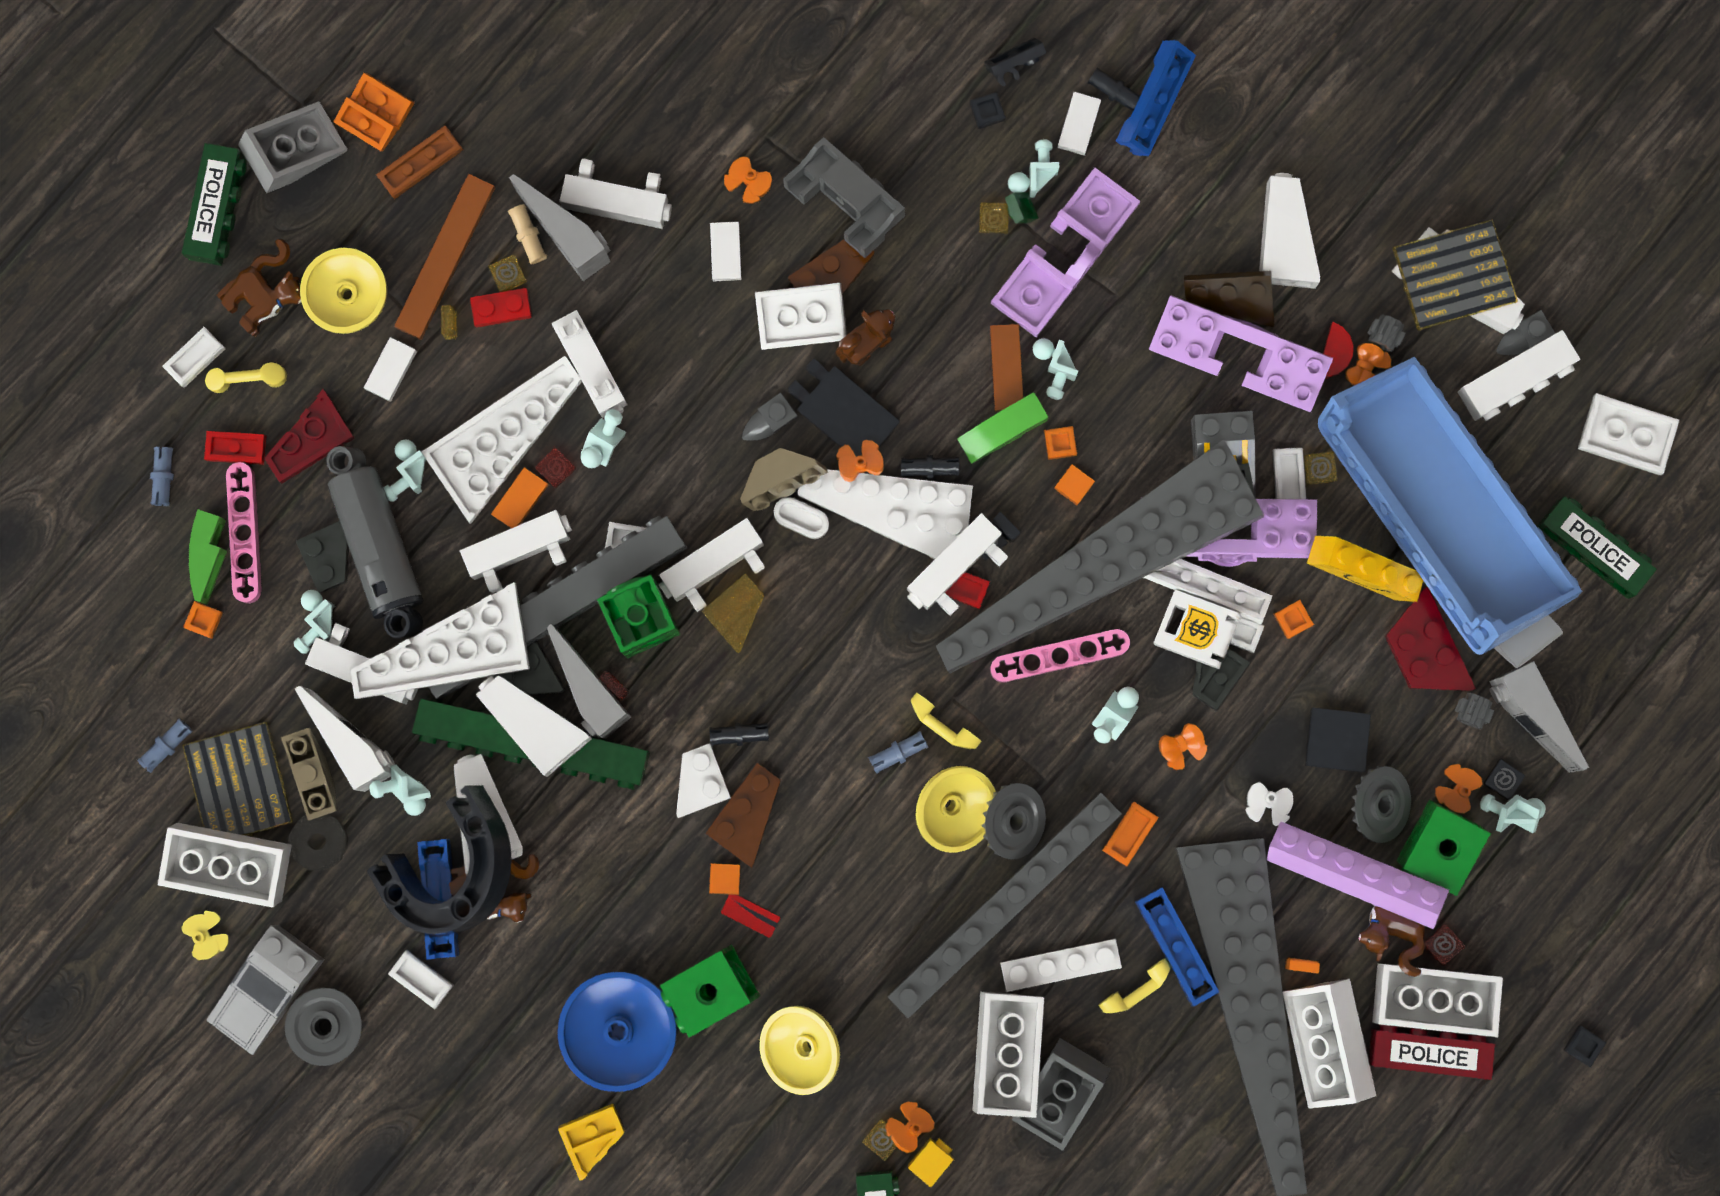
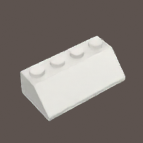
(1329, 1044)
(1008, 1054)

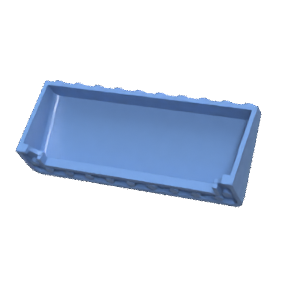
(1446, 505)

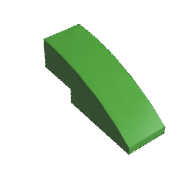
(1003, 428)
(204, 555)

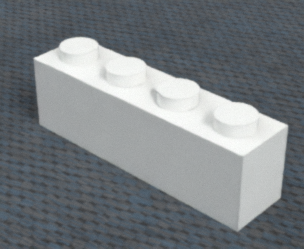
(1519, 375)

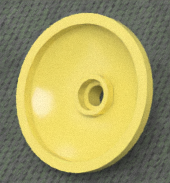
(330, 278)
(960, 823)
(787, 1052)

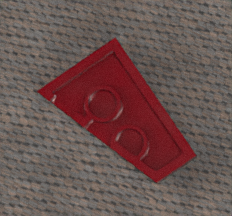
(309, 439)

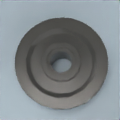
(1382, 804)
(1014, 821)
(304, 1032)

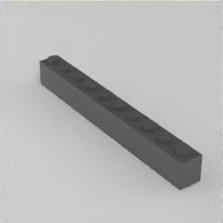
(590, 581)
(1004, 905)

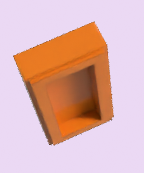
(519, 499)
(1130, 833)

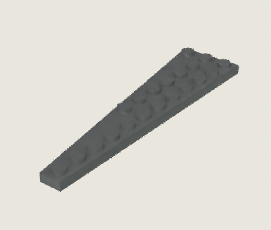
(1165, 525)
(1238, 931)

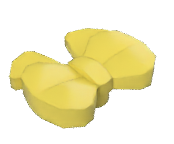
(205, 944)

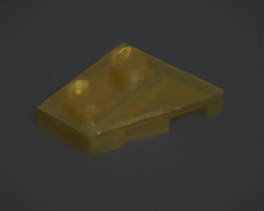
(735, 611)

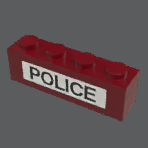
(1431, 1054)

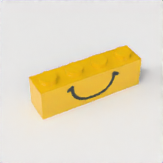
(1365, 568)

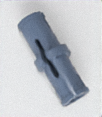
(161, 476)
(165, 745)
(898, 752)

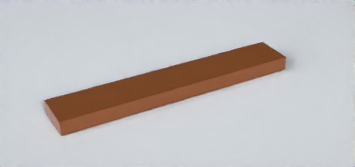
(444, 257)

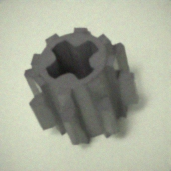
(1386, 333)
(1474, 711)

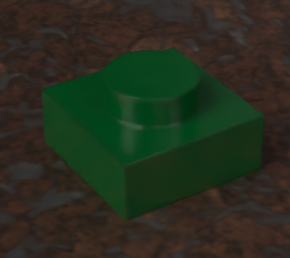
(1021, 208)

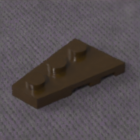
(1236, 294)

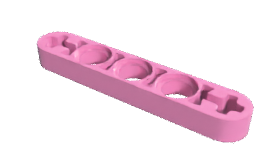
(237, 519)
(1072, 647)

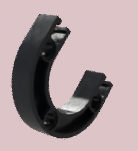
(484, 883)

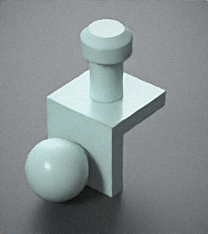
(1039, 172)
(1060, 365)
(602, 440)
(410, 469)
(319, 619)
(1115, 714)
(405, 788)
(1516, 811)

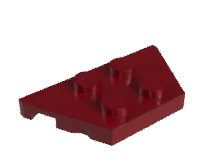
(1427, 649)

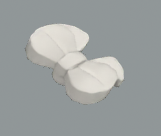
(1259, 798)

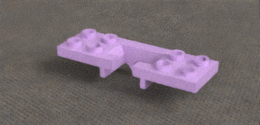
(1039, 288)
(1285, 371)
(1282, 533)

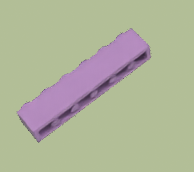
(1357, 875)

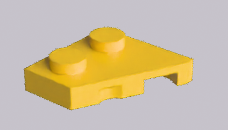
(591, 1137)

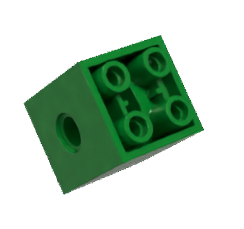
(638, 615)
(1448, 866)
(691, 993)

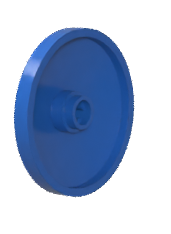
(616, 1031)

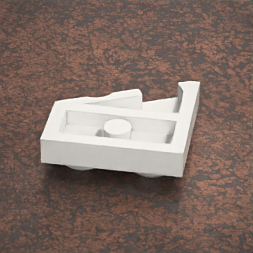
(700, 781)

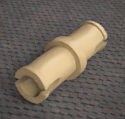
(527, 234)

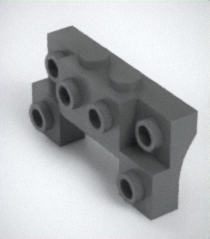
(850, 189)

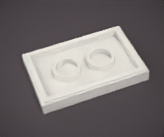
(801, 316)
(1628, 434)

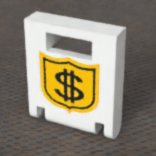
(1201, 630)

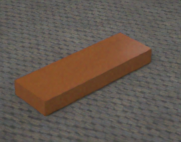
(419, 162)
(1006, 365)

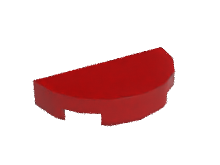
(1339, 347)

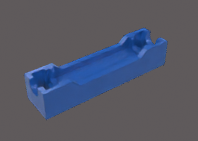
(1156, 98)
(436, 880)
(1177, 947)

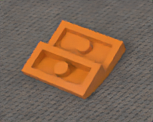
(374, 112)

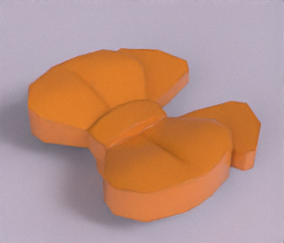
(757, 182)
(1369, 357)
(851, 465)
(1189, 739)
(1457, 798)
(906, 1135)

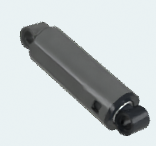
(374, 542)

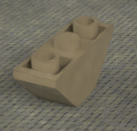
(778, 477)
(310, 773)

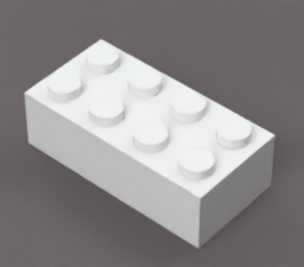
(224, 864)
(1438, 1000)

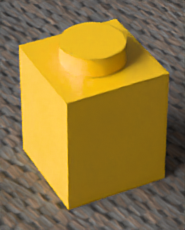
(931, 1161)

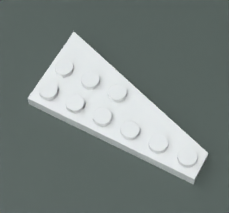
(490, 445)
(903, 509)
(465, 646)

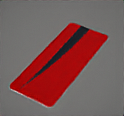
(750, 915)

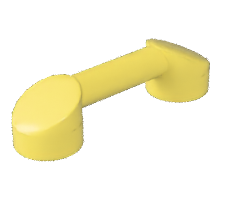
(270, 373)
(963, 739)
(1158, 975)

